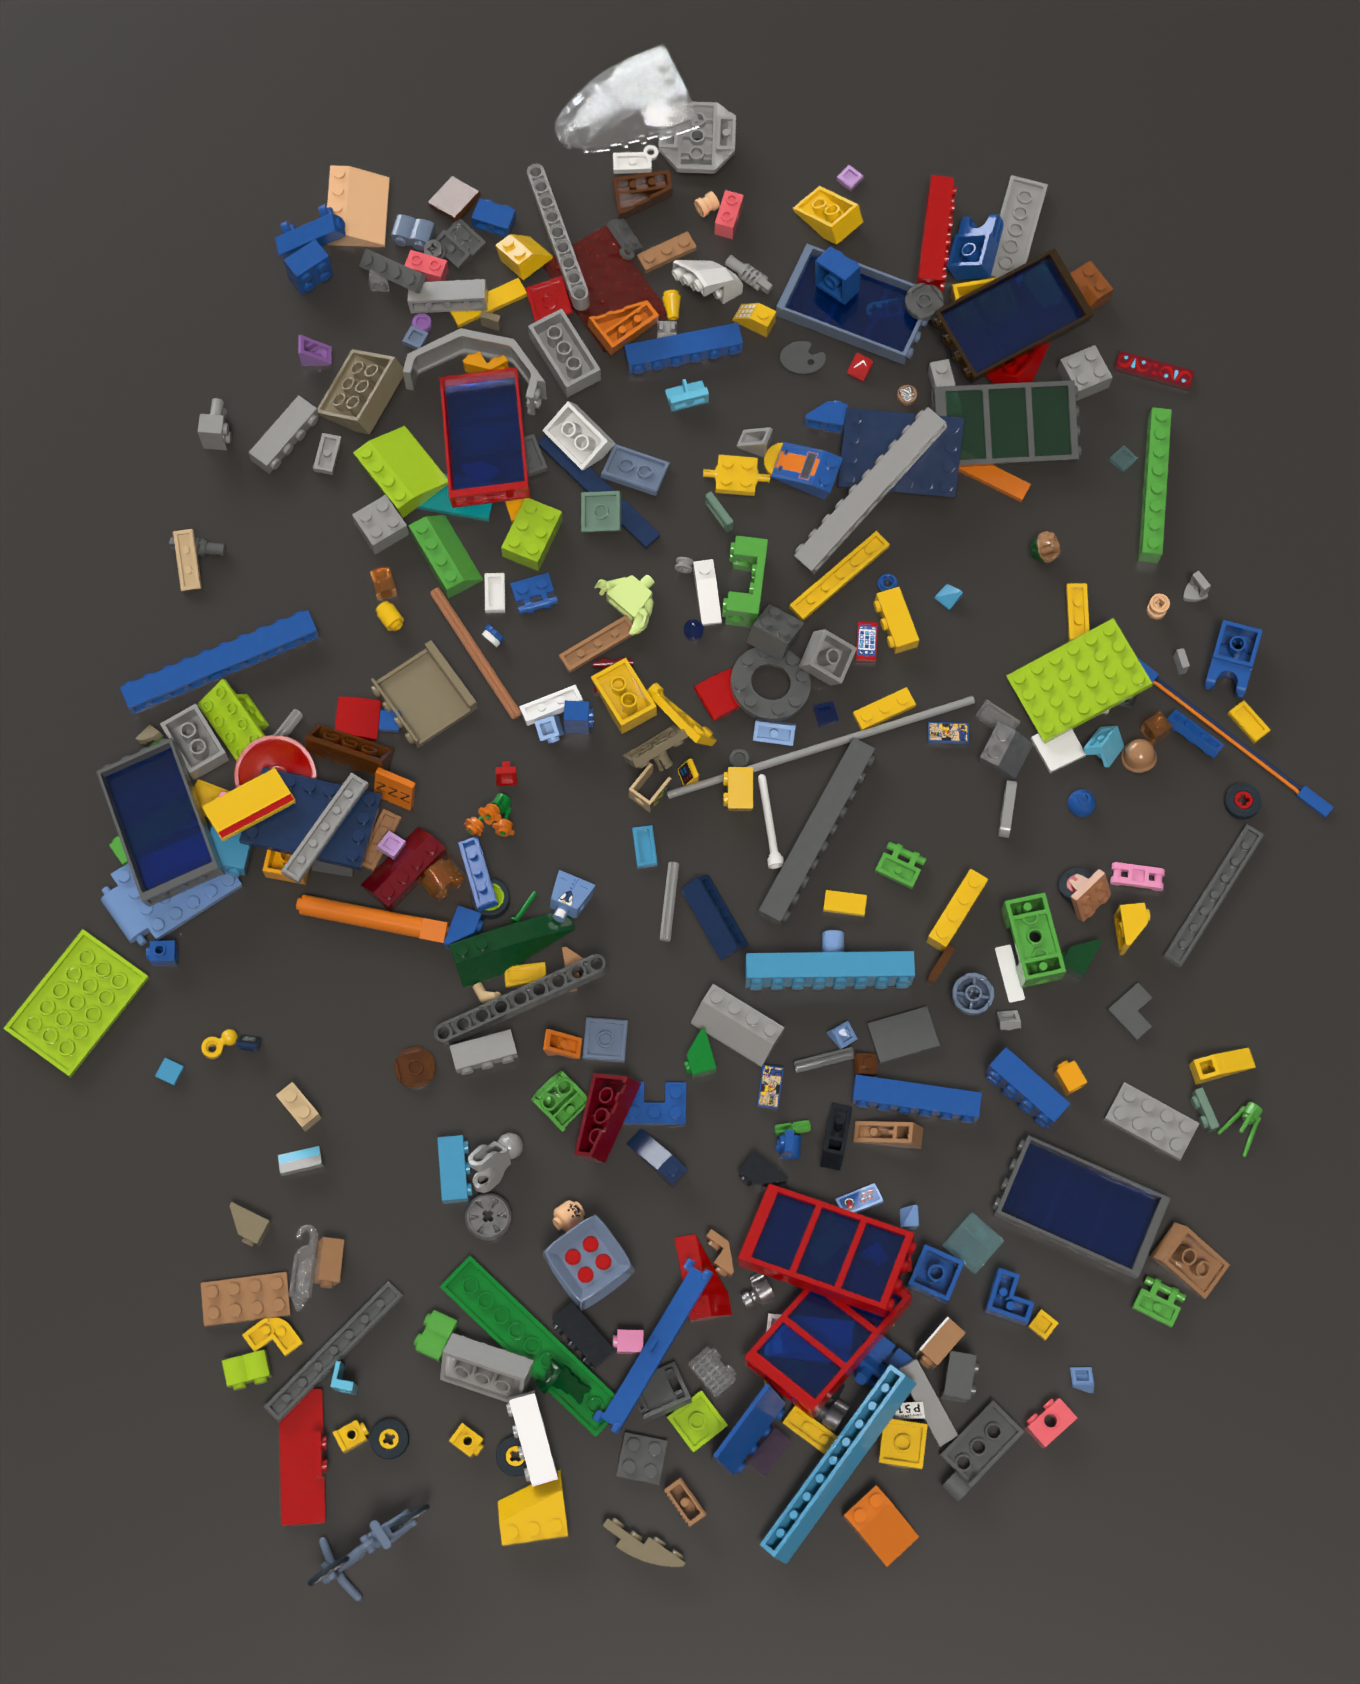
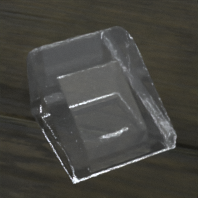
(378, 282)

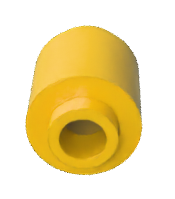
(389, 616)

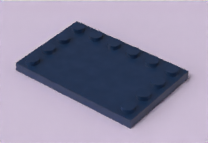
(871, 433)
(289, 826)

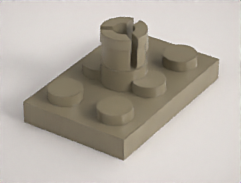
(656, 748)

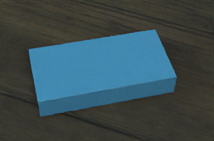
(644, 846)

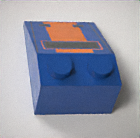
(807, 469)

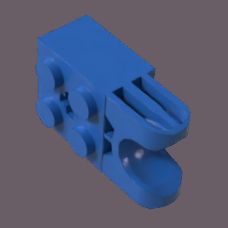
(975, 248)
(1234, 662)

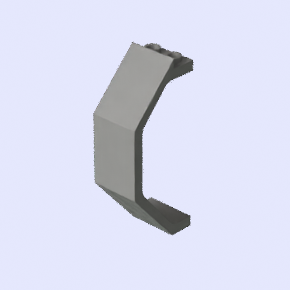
(467, 342)

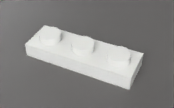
(549, 705)

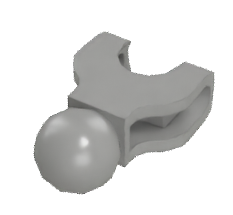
(494, 1160)

